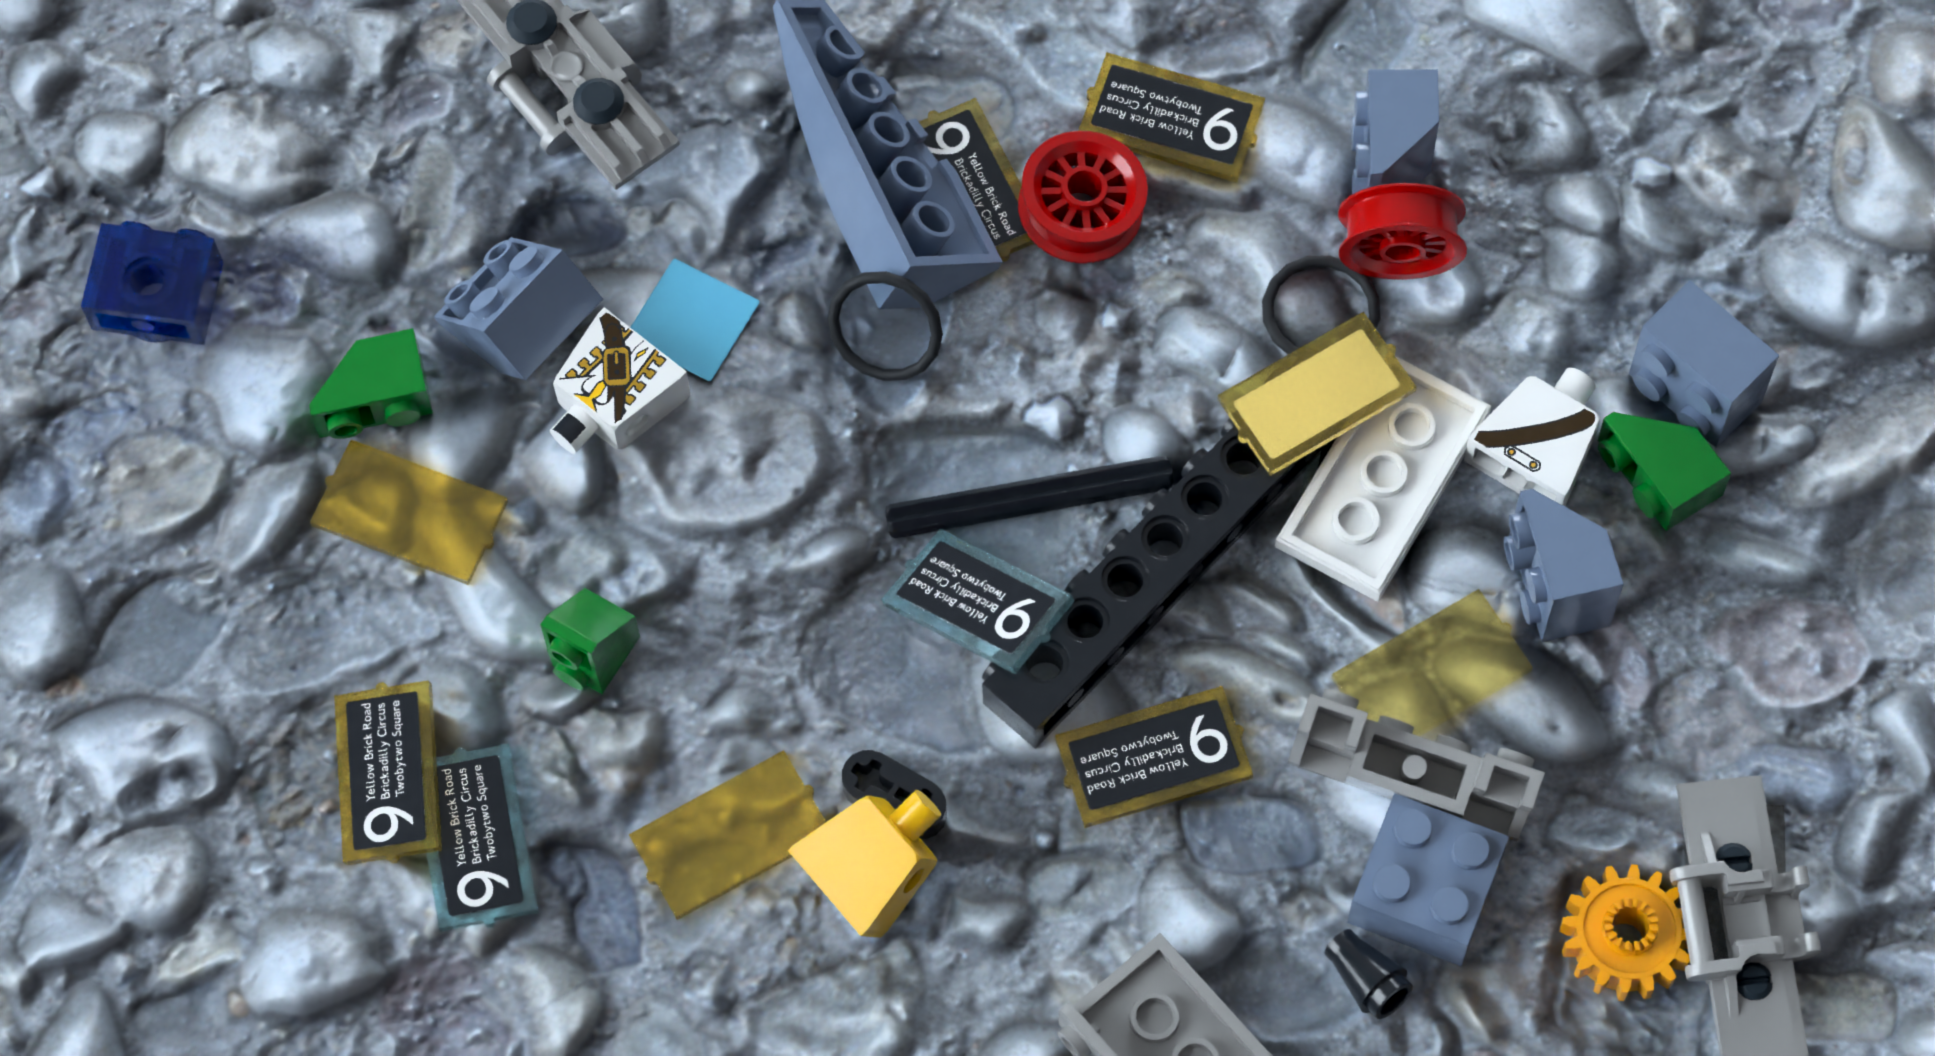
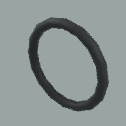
(1300, 265)
(914, 291)

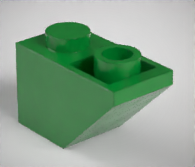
(373, 386)
(1665, 463)
(589, 640)

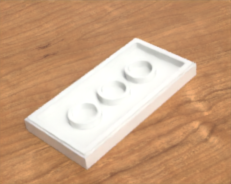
(1382, 485)

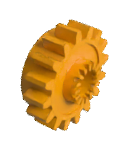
(1610, 959)

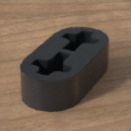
(896, 778)

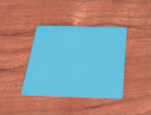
(694, 318)

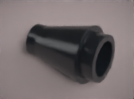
(1371, 977)

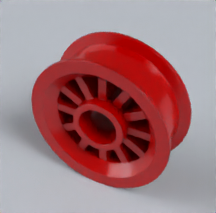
(1117, 196)
(1402, 231)

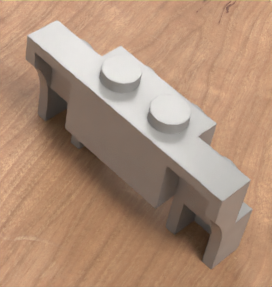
(1389, 759)

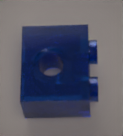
(136, 256)

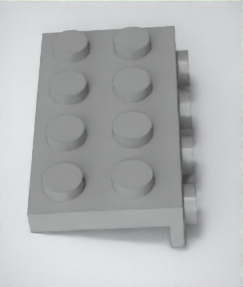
(1154, 1009)

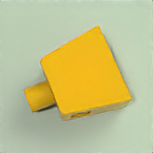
(871, 859)

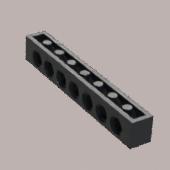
(1037, 705)

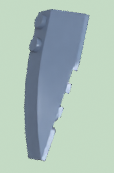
(879, 177)

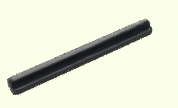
(1029, 496)

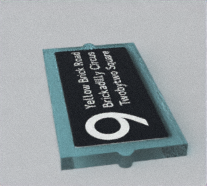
(977, 601)
(484, 851)

